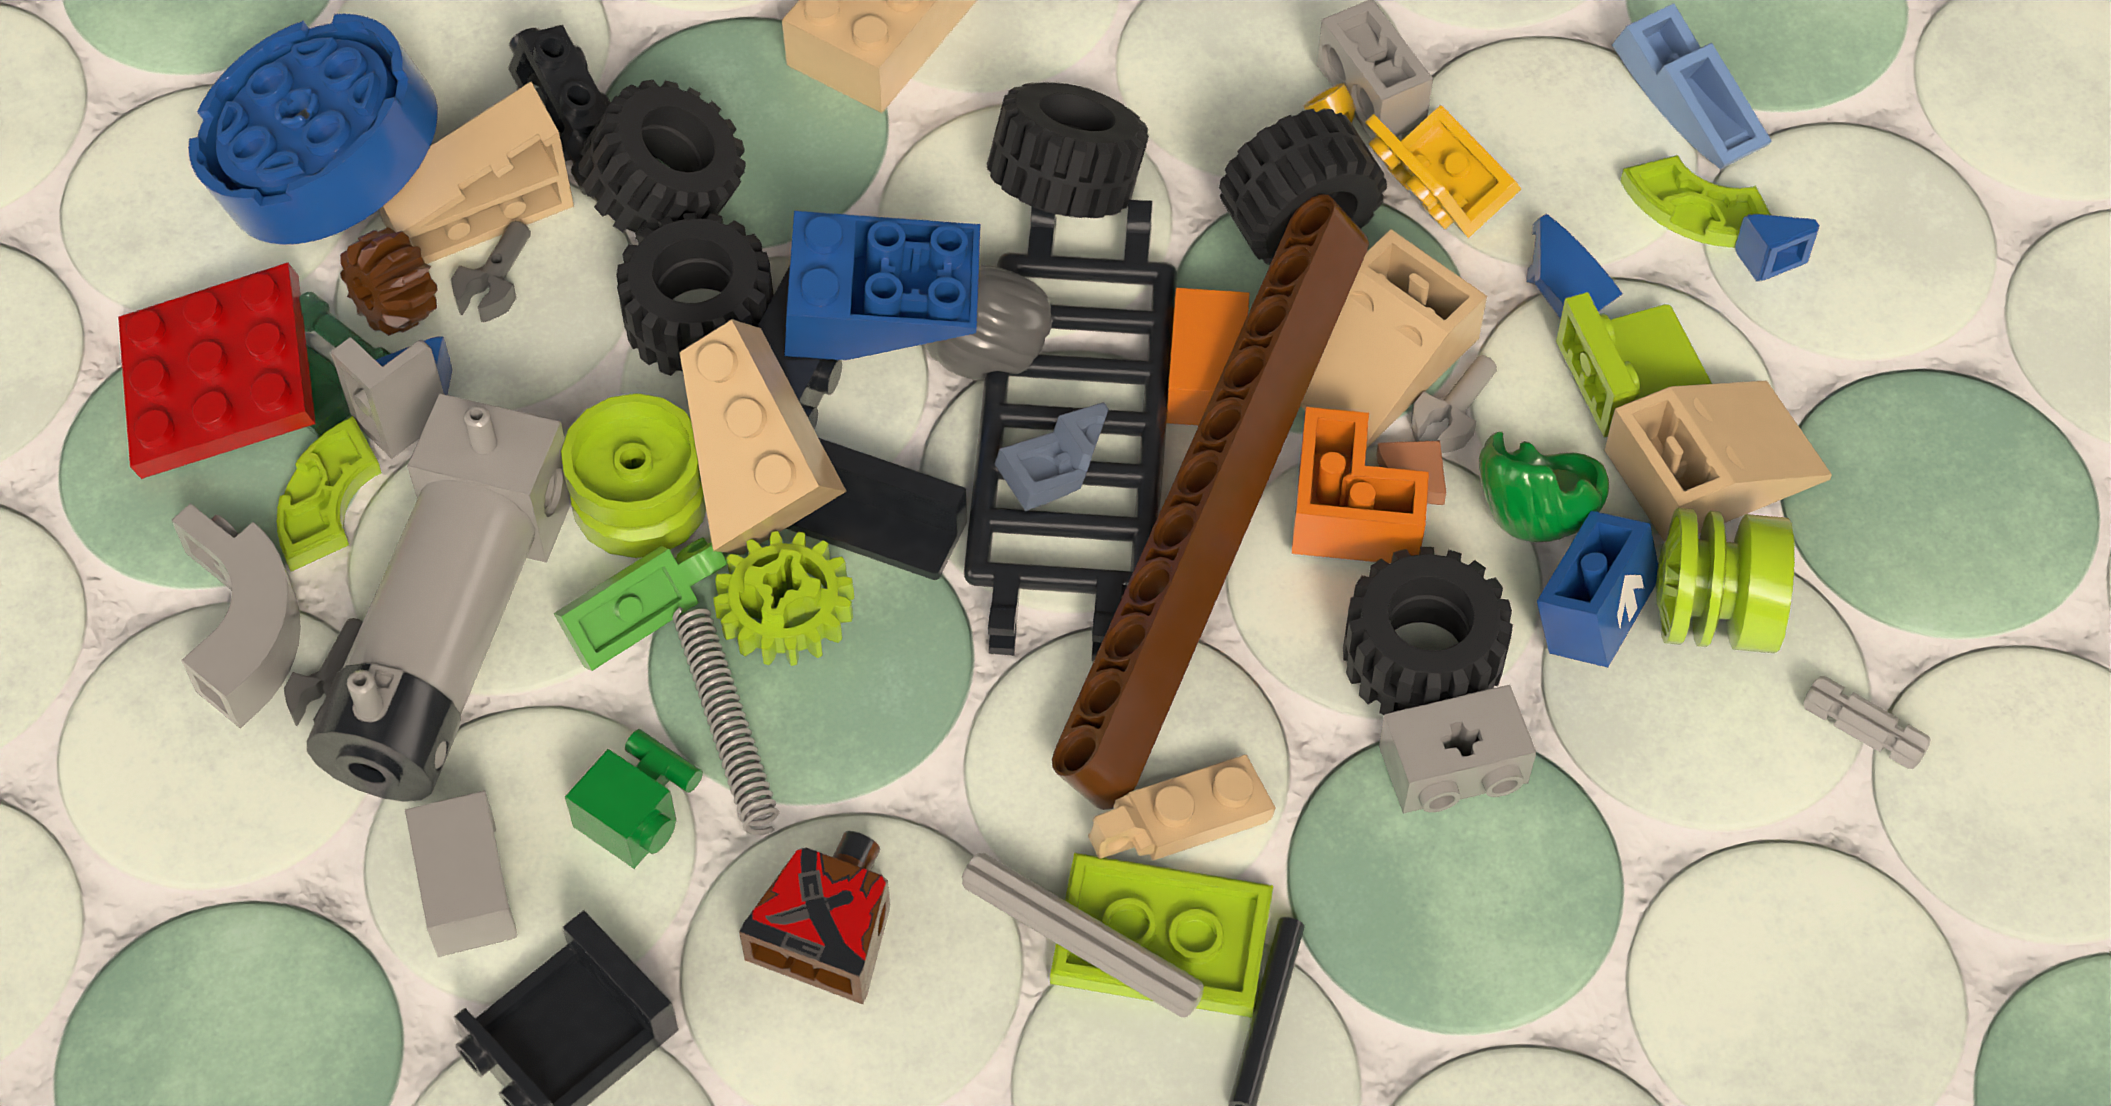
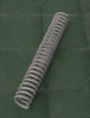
(713, 719)

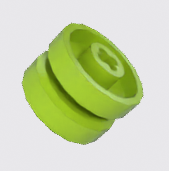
(634, 475)

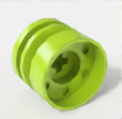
(1732, 581)

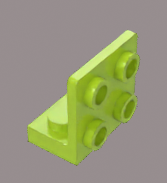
(1624, 355)

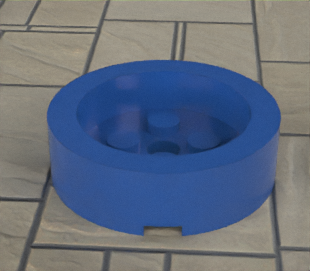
(324, 173)

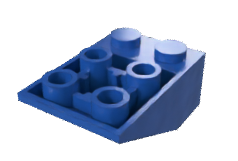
(878, 284)

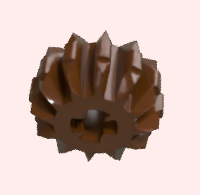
(388, 281)

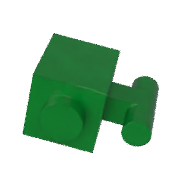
(627, 804)

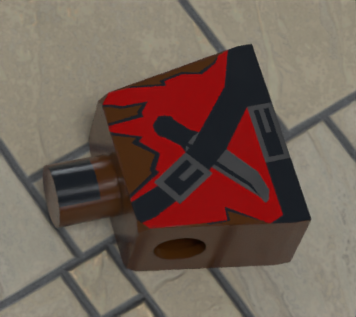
(823, 919)

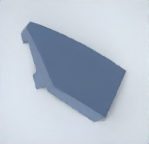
(1054, 462)

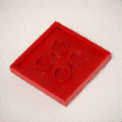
(215, 371)

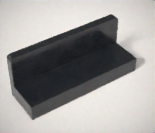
(889, 513)

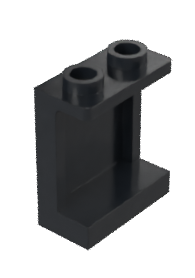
(569, 1024)

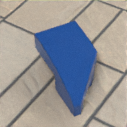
(1566, 268)

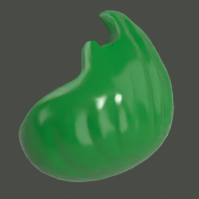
(1540, 494)

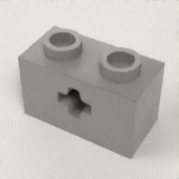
(1457, 750)

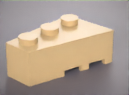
(483, 178)
(751, 439)

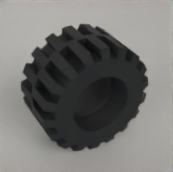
(665, 126)
(1067, 150)
(1290, 165)
(682, 259)
(1433, 592)

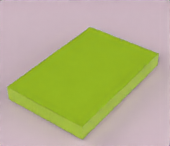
(1188, 918)

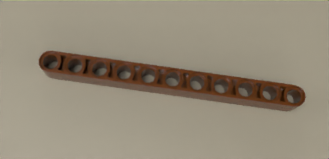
(1210, 505)

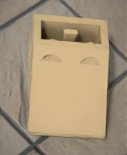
(1395, 334)
(1711, 451)

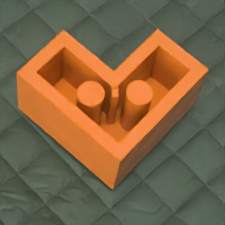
(1349, 506)

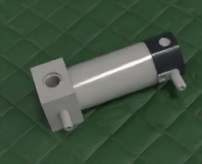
(484, 503)

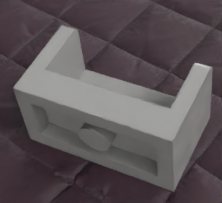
(460, 874)

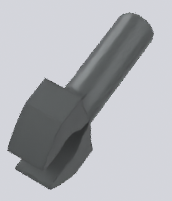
(501, 293)
(303, 689)

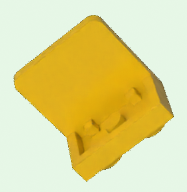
(1445, 170)

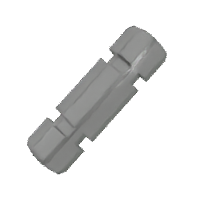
(1867, 722)

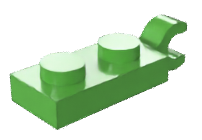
(636, 601)

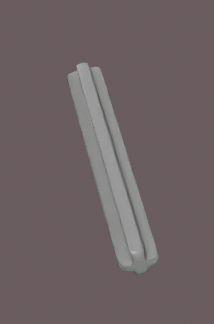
(1083, 935)

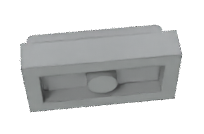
(392, 399)

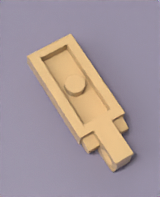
(1184, 811)

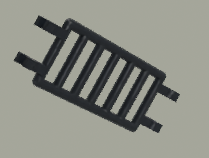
(1150, 425)

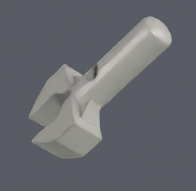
(1453, 406)

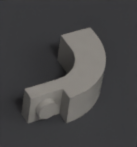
(259, 637)

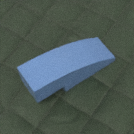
(1691, 87)

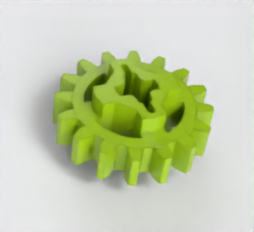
(801, 614)

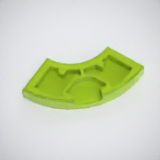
(1689, 203)
(320, 491)

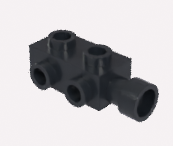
(563, 84)

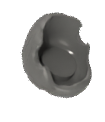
(1009, 331)

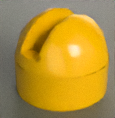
(1334, 98)

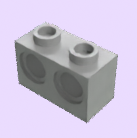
(1376, 67)

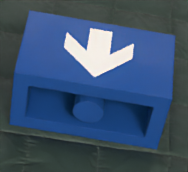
(1599, 588)

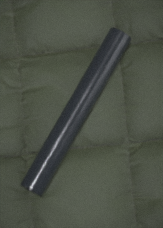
(1267, 1013)

